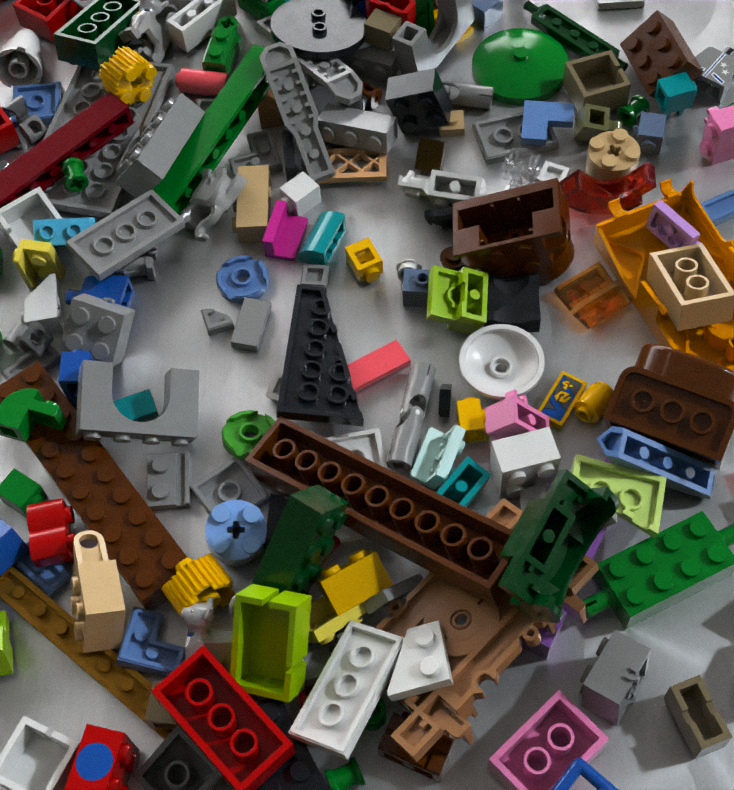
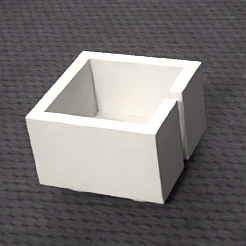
(18, 216)
(523, 461)
(35, 759)

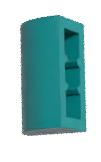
(323, 238)

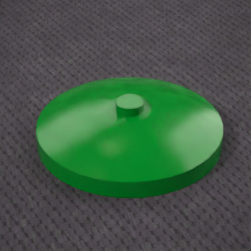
(520, 65)

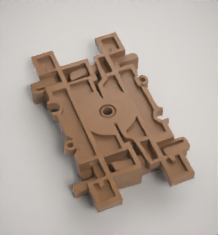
(475, 650)

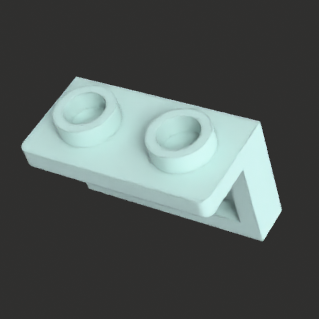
(436, 456)

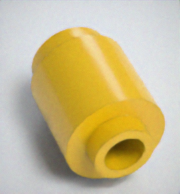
(593, 402)

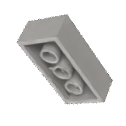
(159, 145)

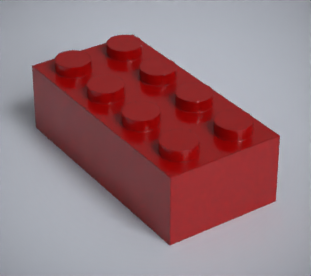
(223, 721)

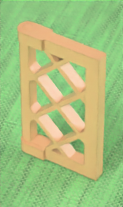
(360, 175)

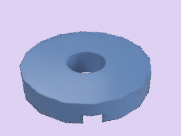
(239, 266)

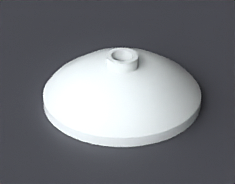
(504, 349)

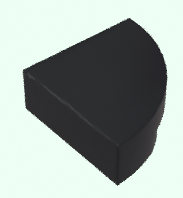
(445, 400)

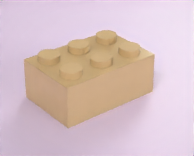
(690, 286)

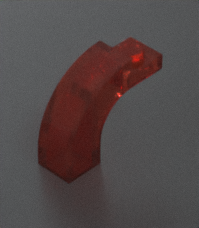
(592, 194)

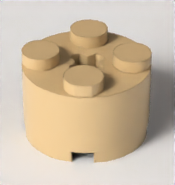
(612, 155)

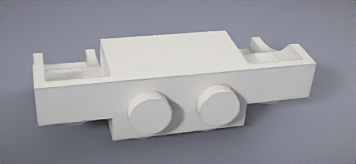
(446, 187)

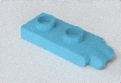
(60, 230)

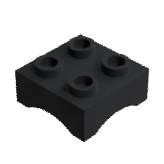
(514, 302)

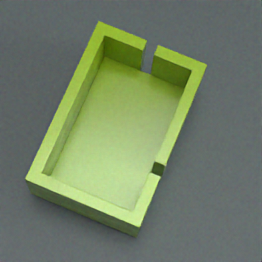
(270, 641)

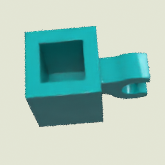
(675, 93)

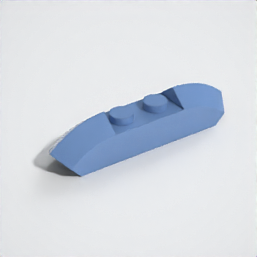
(646, 455)

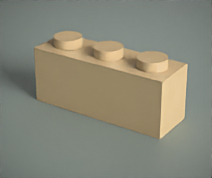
(253, 204)

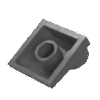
(177, 766)

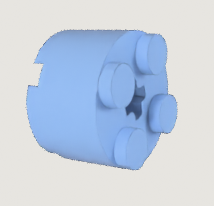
(235, 515)

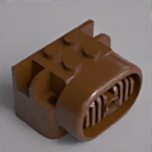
(516, 232)
(676, 402)

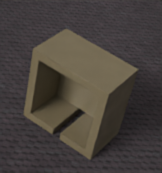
(596, 81)

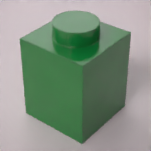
(19, 491)

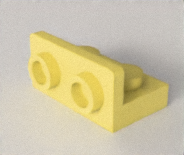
(35, 260)

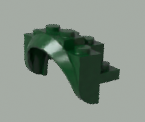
(552, 543)

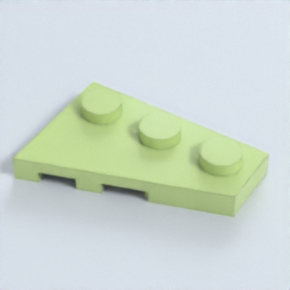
(638, 491)

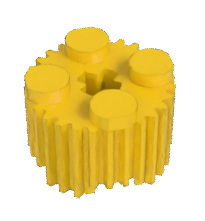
(128, 76)
(197, 582)

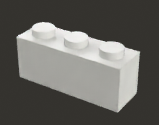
(197, 21)

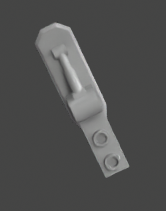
(331, 73)
(297, 107)

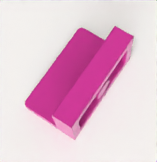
(284, 233)

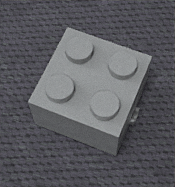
(97, 328)
(614, 677)

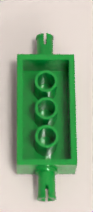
(662, 570)

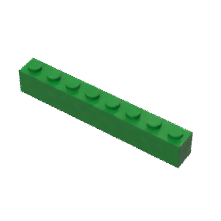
(216, 131)

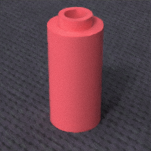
(200, 81)

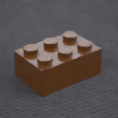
(659, 52)

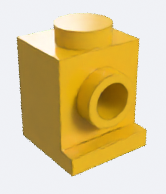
(366, 265)
(473, 419)

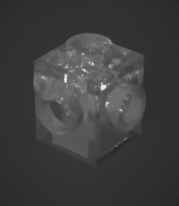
(529, 164)

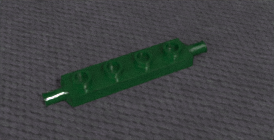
(569, 32)

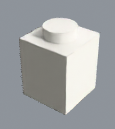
(300, 194)

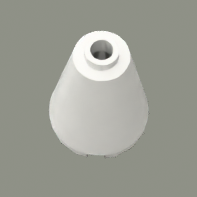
(21, 60)

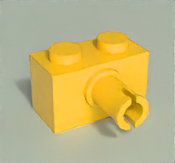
(354, 581)

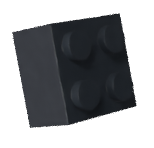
(418, 100)

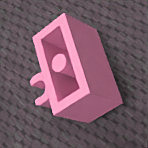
(718, 135)
(513, 417)

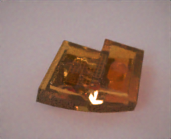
(593, 295)

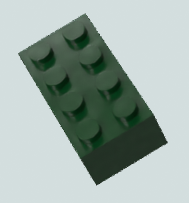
(93, 33)
(301, 540)

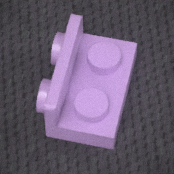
(671, 227)

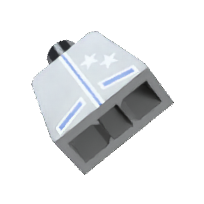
(717, 73)

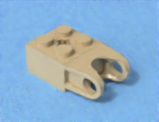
(96, 596)

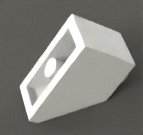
(45, 306)

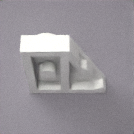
(421, 663)

